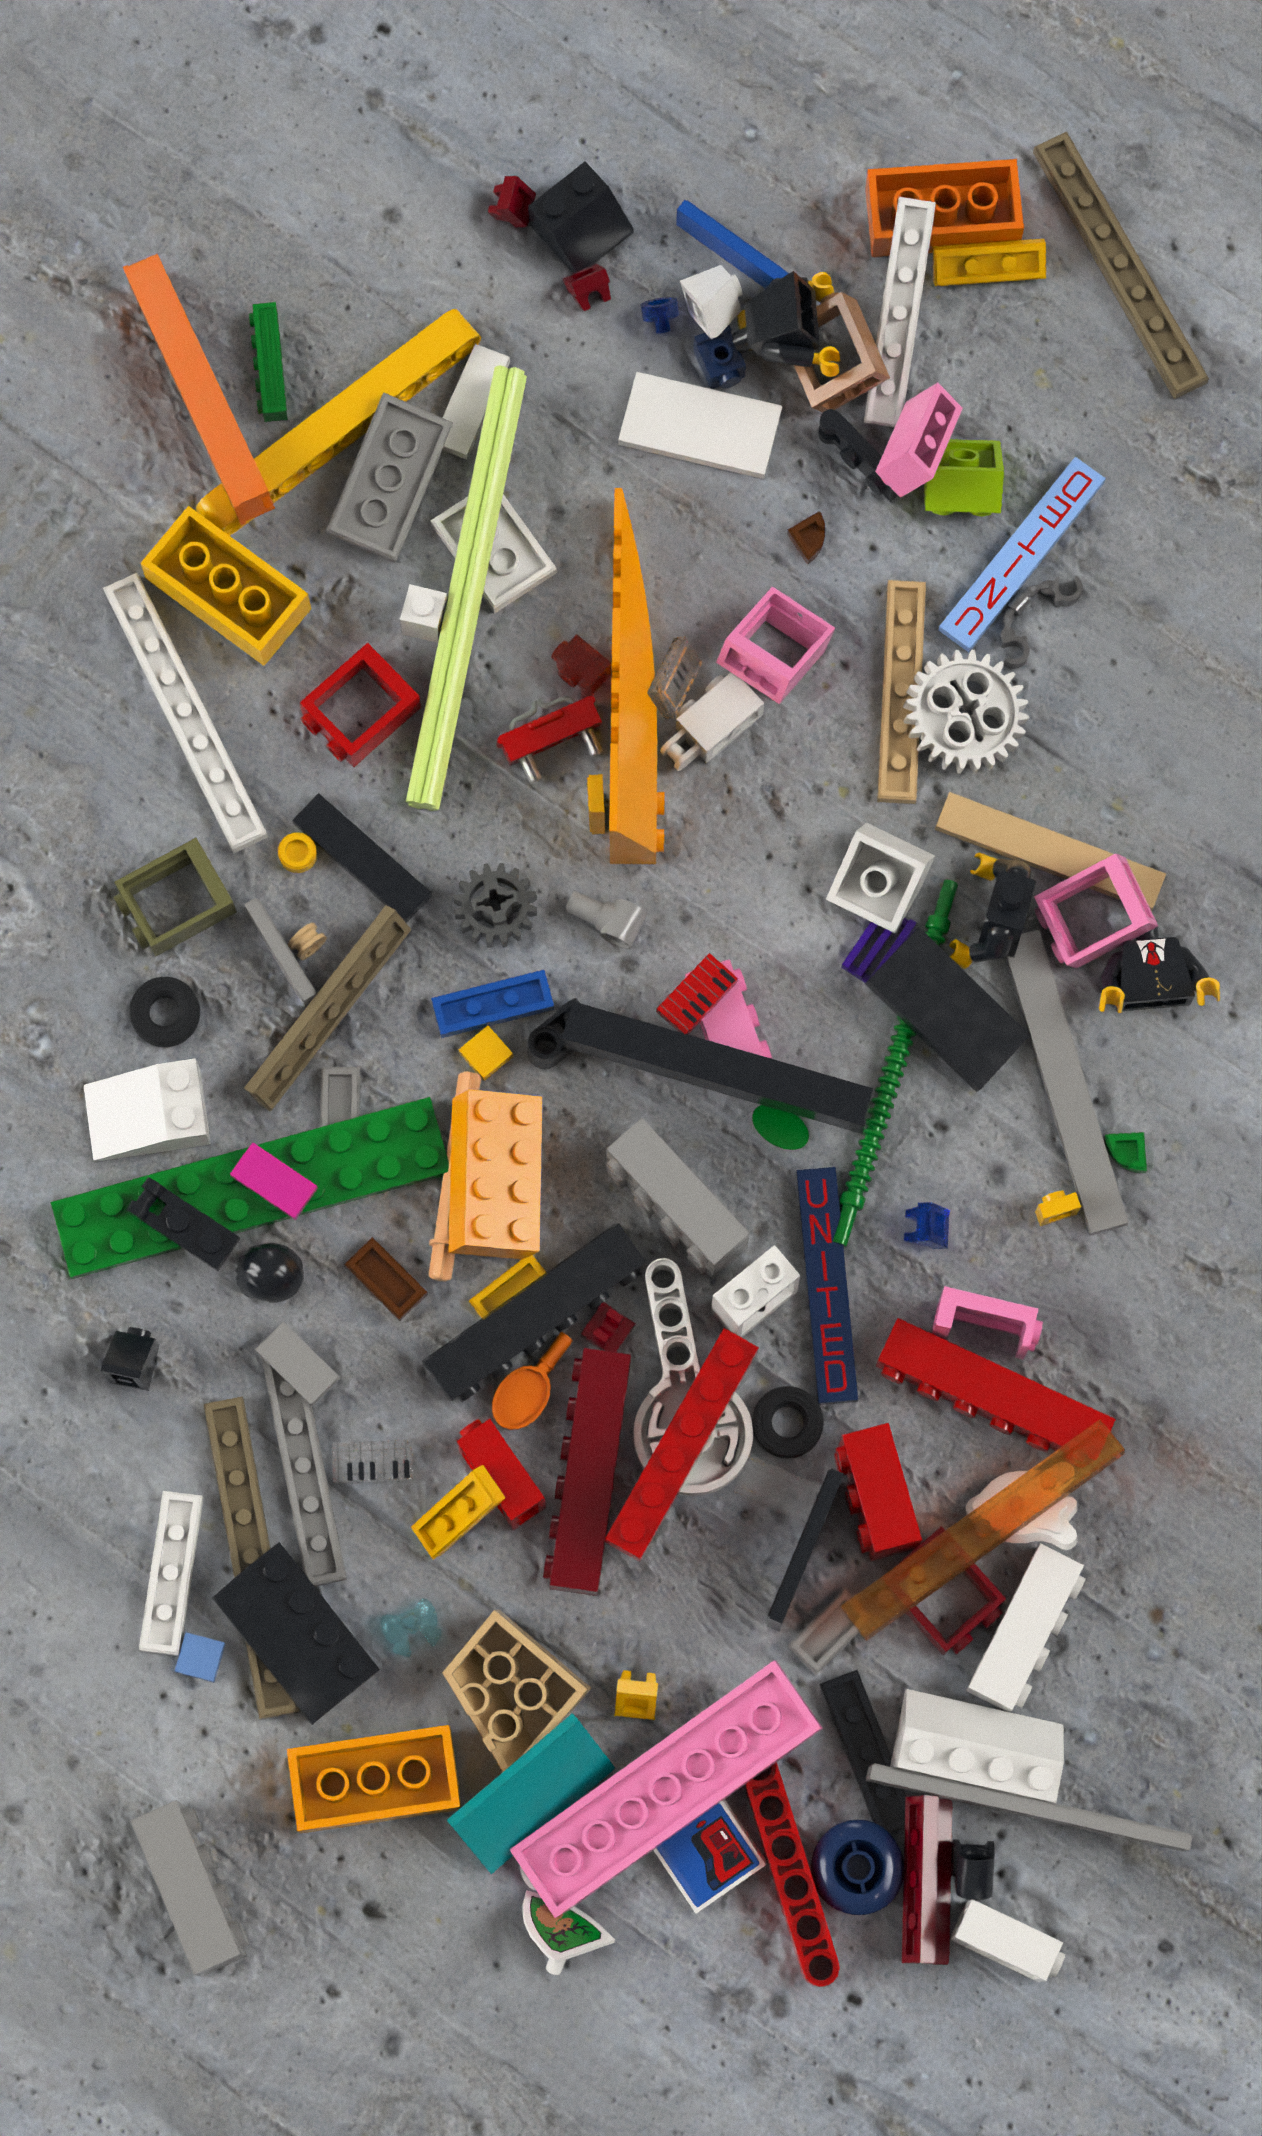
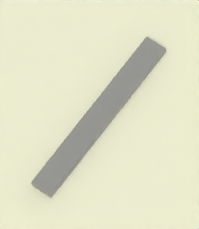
(1065, 1086)
(1029, 1807)

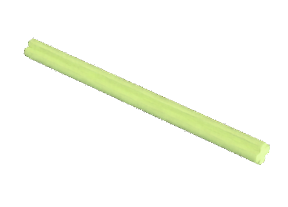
(466, 589)

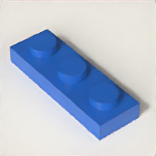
(492, 1003)

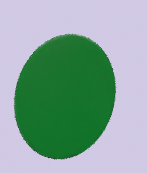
(780, 1128)

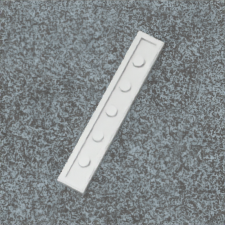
(900, 308)

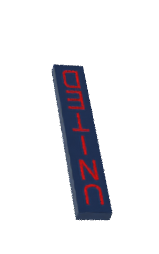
(826, 1286)

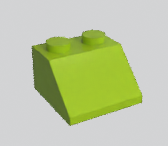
(967, 479)

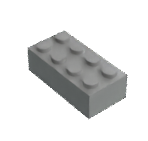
(676, 1199)
(189, 1887)

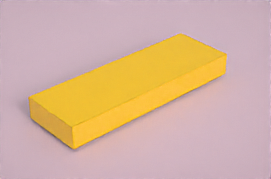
(989, 262)
(458, 1512)

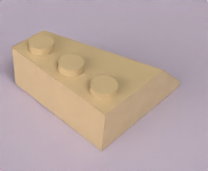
(512, 1688)

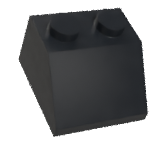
(580, 219)

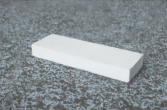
(470, 400)

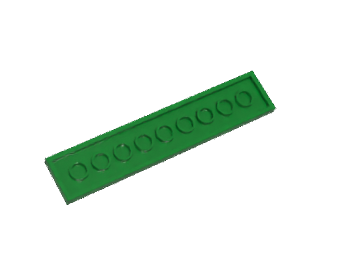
(342, 1159)

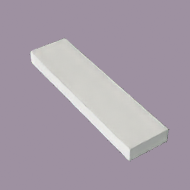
(171, 1573)

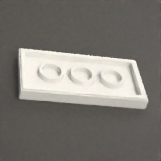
(700, 425)

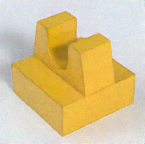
(636, 1698)

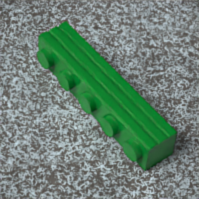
(268, 362)

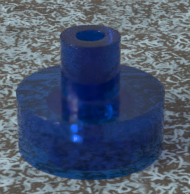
(659, 312)

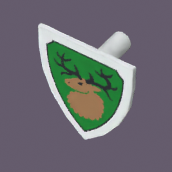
(561, 1936)

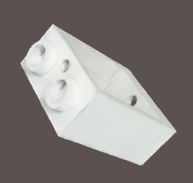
(763, 1283)
(1008, 1942)

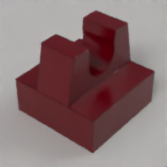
(513, 201)
(586, 281)
(608, 1329)

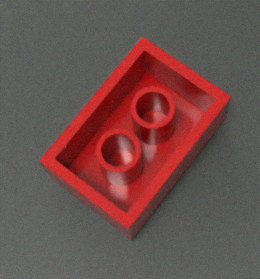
(877, 1492)

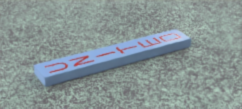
(1021, 554)

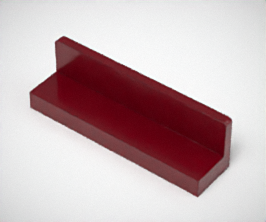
(927, 1880)

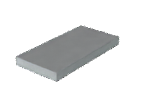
(389, 477)

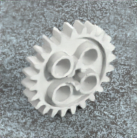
(934, 722)

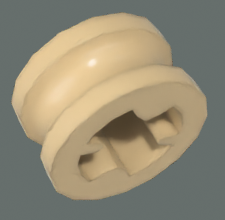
(307, 941)

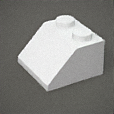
(880, 877)

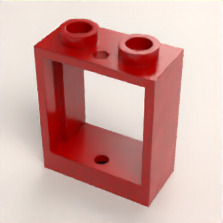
(387, 678)
(485, 1446)

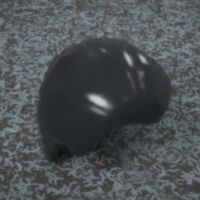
(269, 1272)

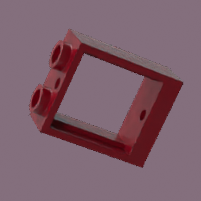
(986, 1615)

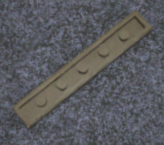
(327, 1008)

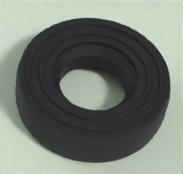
(164, 988)
(792, 1446)

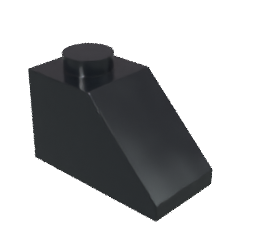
(131, 1359)

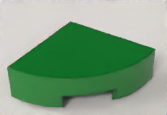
(1127, 1150)

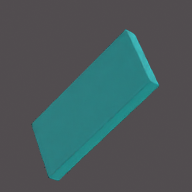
(531, 1792)

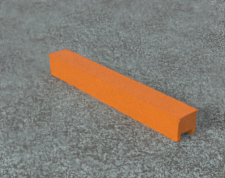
(199, 388)

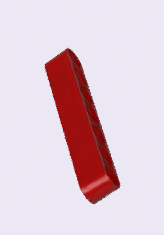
(795, 1866)

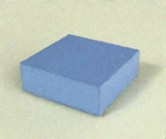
(200, 1657)

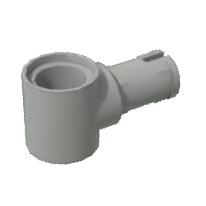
(616, 921)

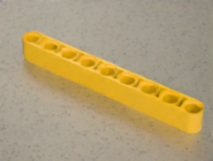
(350, 413)

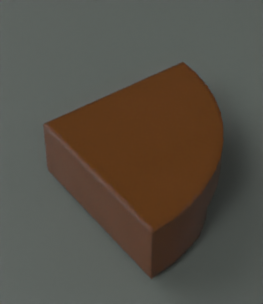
(808, 536)

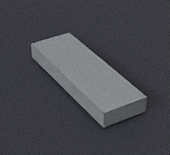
(280, 951)

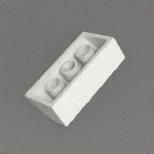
(979, 1746)

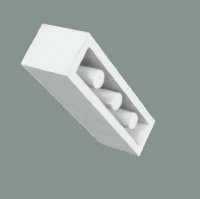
(1025, 1627)

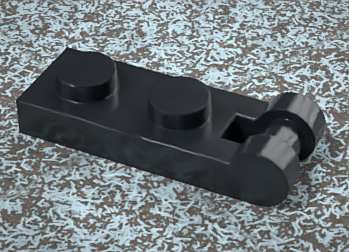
(853, 450)
(184, 1225)

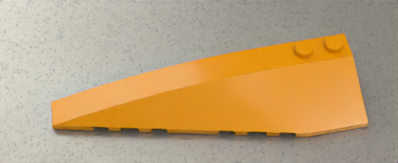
(633, 713)

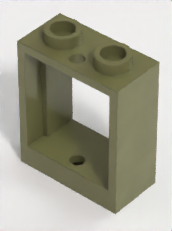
(156, 870)

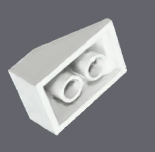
(147, 1111)

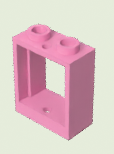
(761, 668)
(1129, 892)

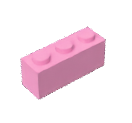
(919, 440)
(734, 1022)

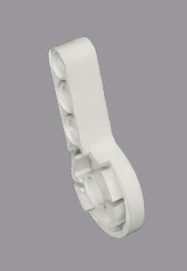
(708, 1472)

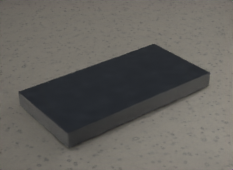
(947, 1009)
(804, 1549)

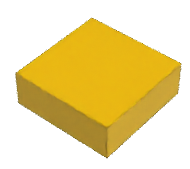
(486, 1053)

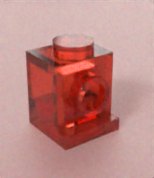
(581, 665)

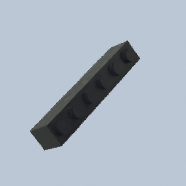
(534, 1312)

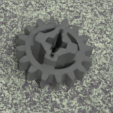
(481, 908)

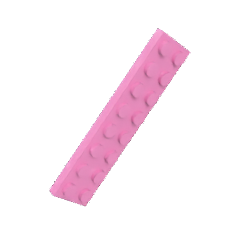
(666, 1789)

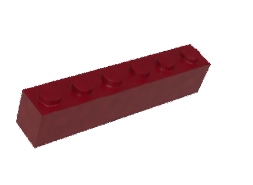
(589, 1471)

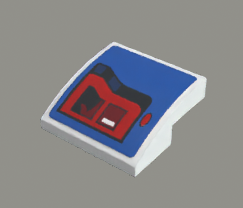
(710, 1856)

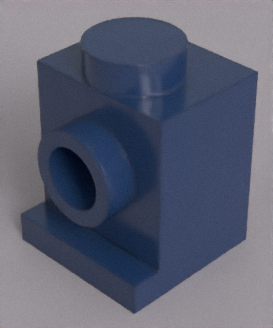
(716, 371)

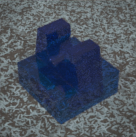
(931, 1225)

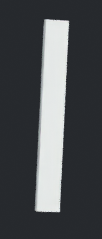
(185, 713)

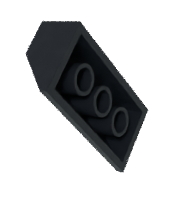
(295, 1633)

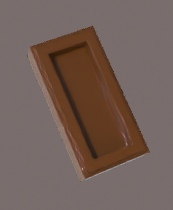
(386, 1279)

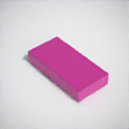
(274, 1181)

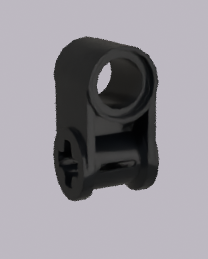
(551, 1032)
(973, 1869)

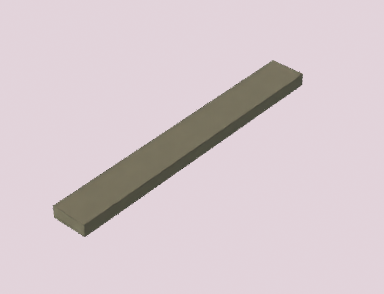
(1120, 265)
(243, 1524)

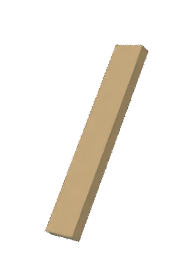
(901, 663)
(1035, 845)

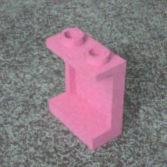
(988, 1313)

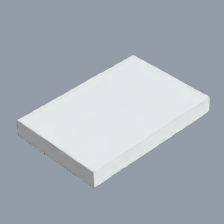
(515, 559)

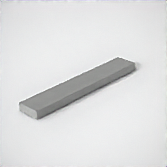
(305, 1482)

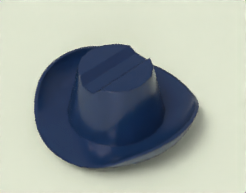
(857, 1867)

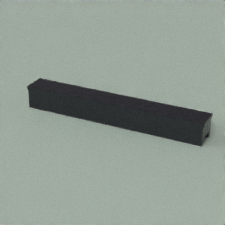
(716, 1067)

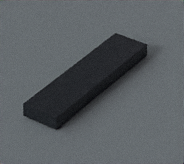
(362, 857)
(864, 1747)

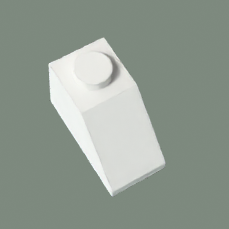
(712, 299)

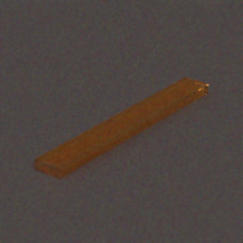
(983, 1530)

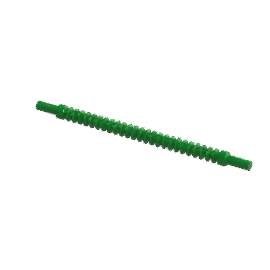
(853, 1199)

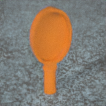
(527, 1389)

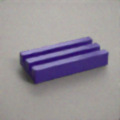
(908, 925)

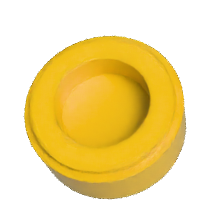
(297, 852)

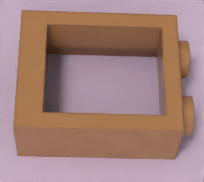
(859, 378)

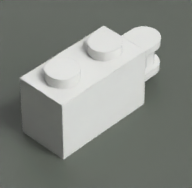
(713, 720)

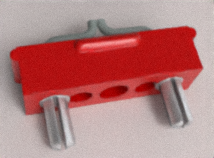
(550, 731)

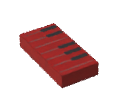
(697, 994)

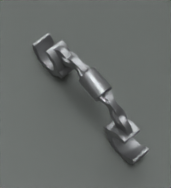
(1020, 602)

